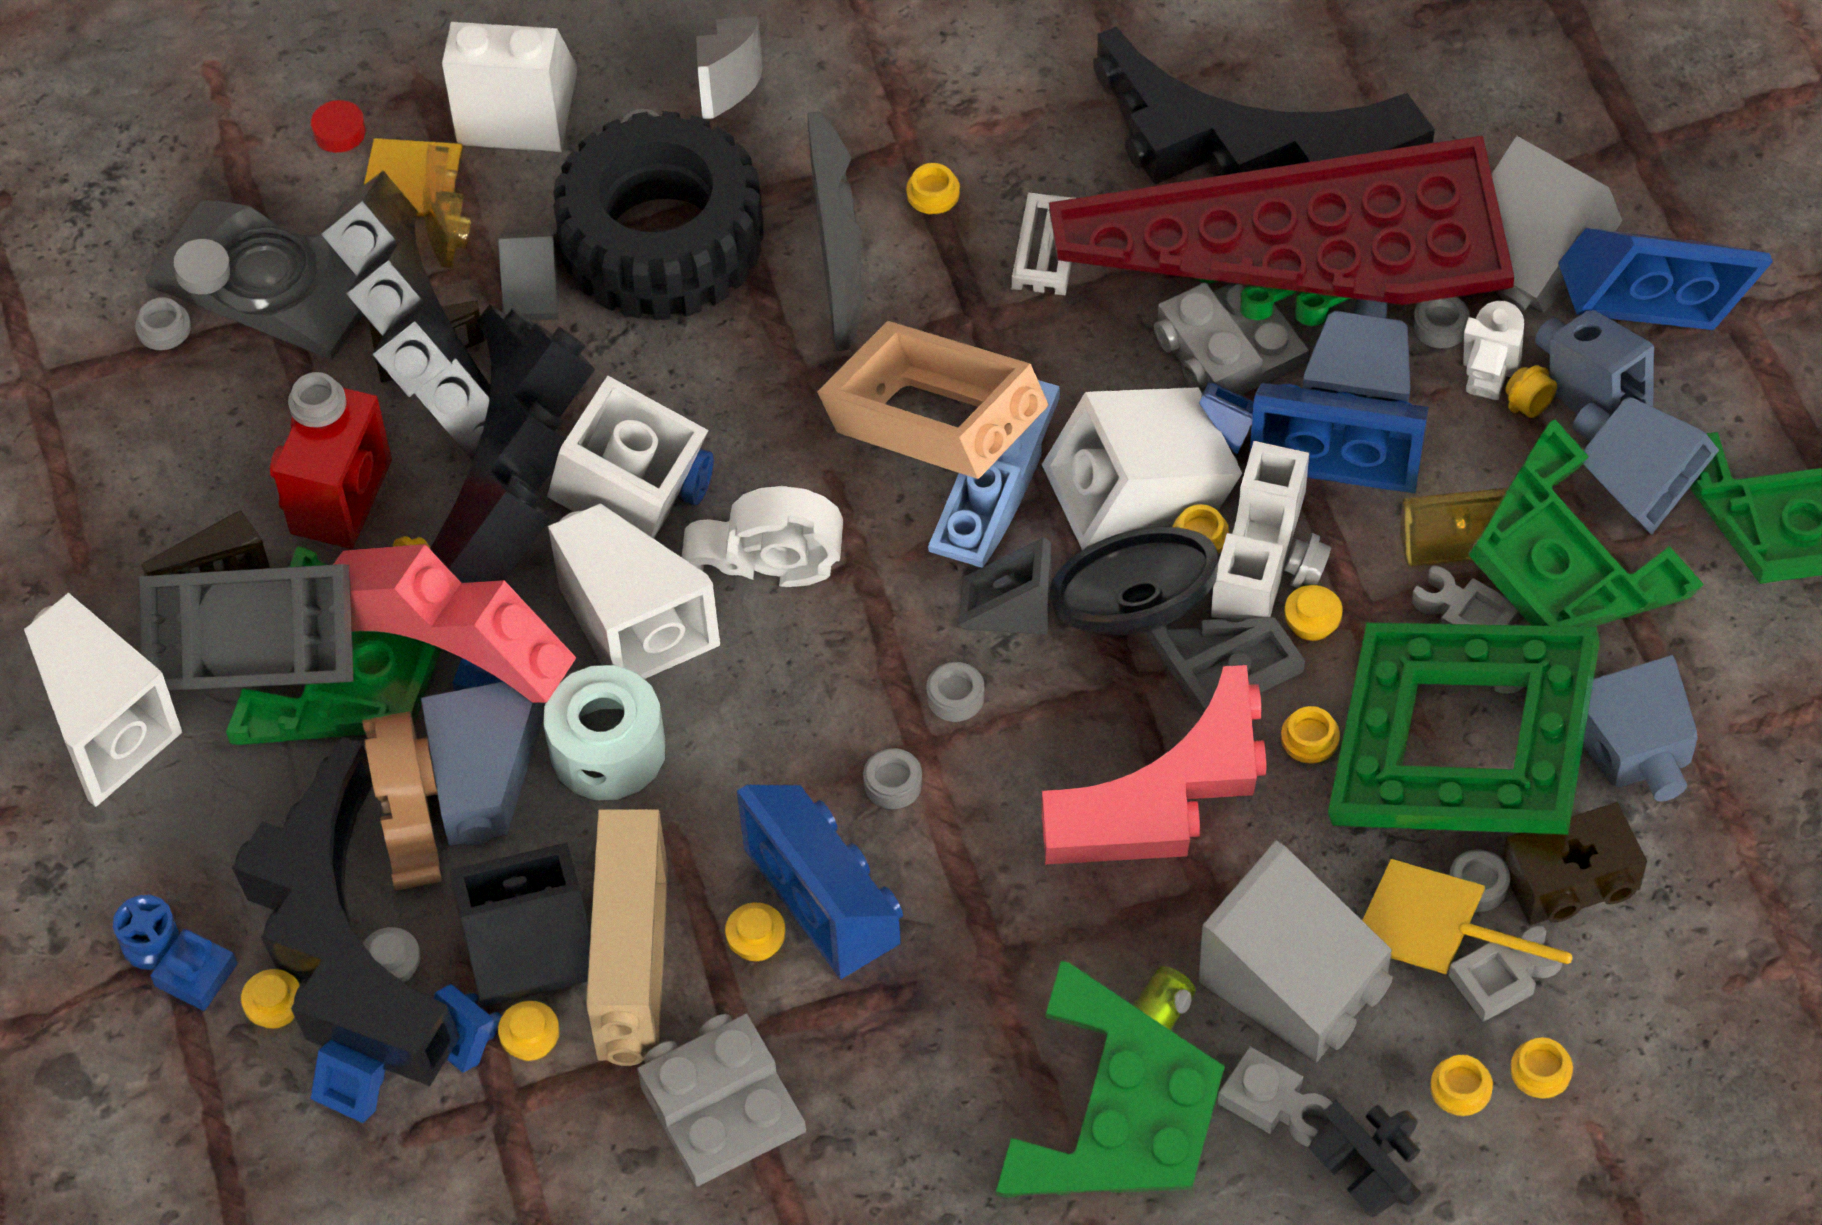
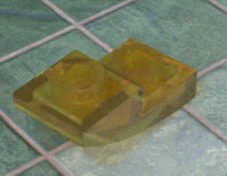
(443, 207)

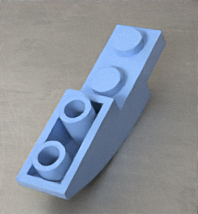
(984, 507)

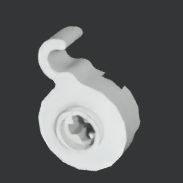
(771, 532)

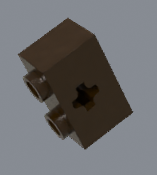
(1575, 870)

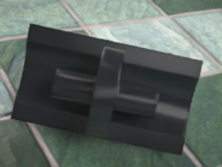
(1345, 1138)

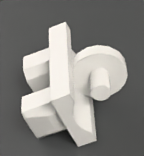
(1493, 348)

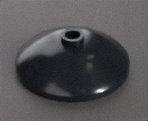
(1135, 581)

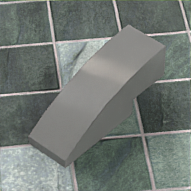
(728, 64)

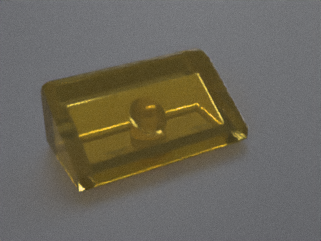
(1445, 525)

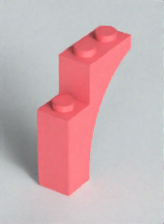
(483, 622)
(1149, 809)

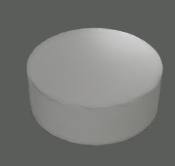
(201, 266)
(1441, 322)
(955, 691)
(892, 778)
(1485, 869)

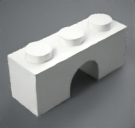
(1262, 533)

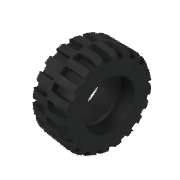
(651, 162)

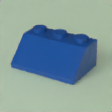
(1658, 277)
(1344, 434)
(818, 875)

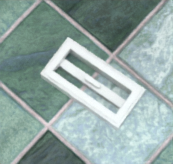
(1040, 277)

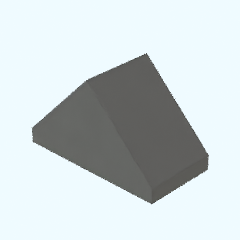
(530, 272)
(1010, 592)

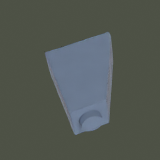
(480, 757)

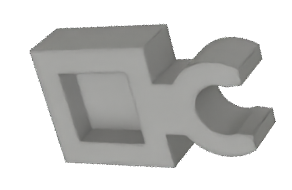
(1469, 605)
(1501, 977)
(1268, 1093)

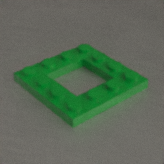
(1530, 798)

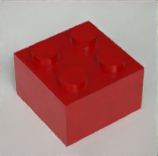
(333, 472)

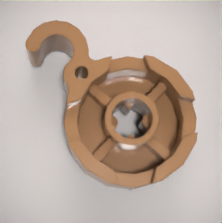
(402, 782)

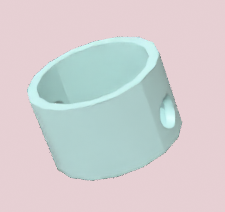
(626, 754)

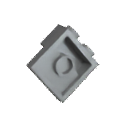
(1222, 344)
(719, 1097)

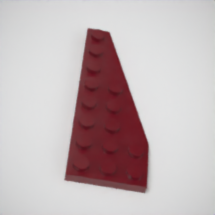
(1350, 226)

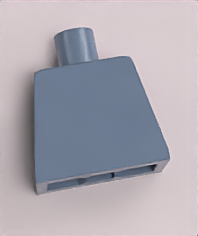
(1361, 354)
(1597, 362)
(1643, 457)
(1642, 727)

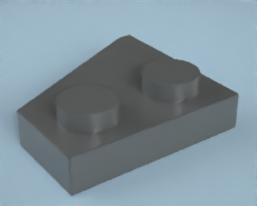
(1199, 655)

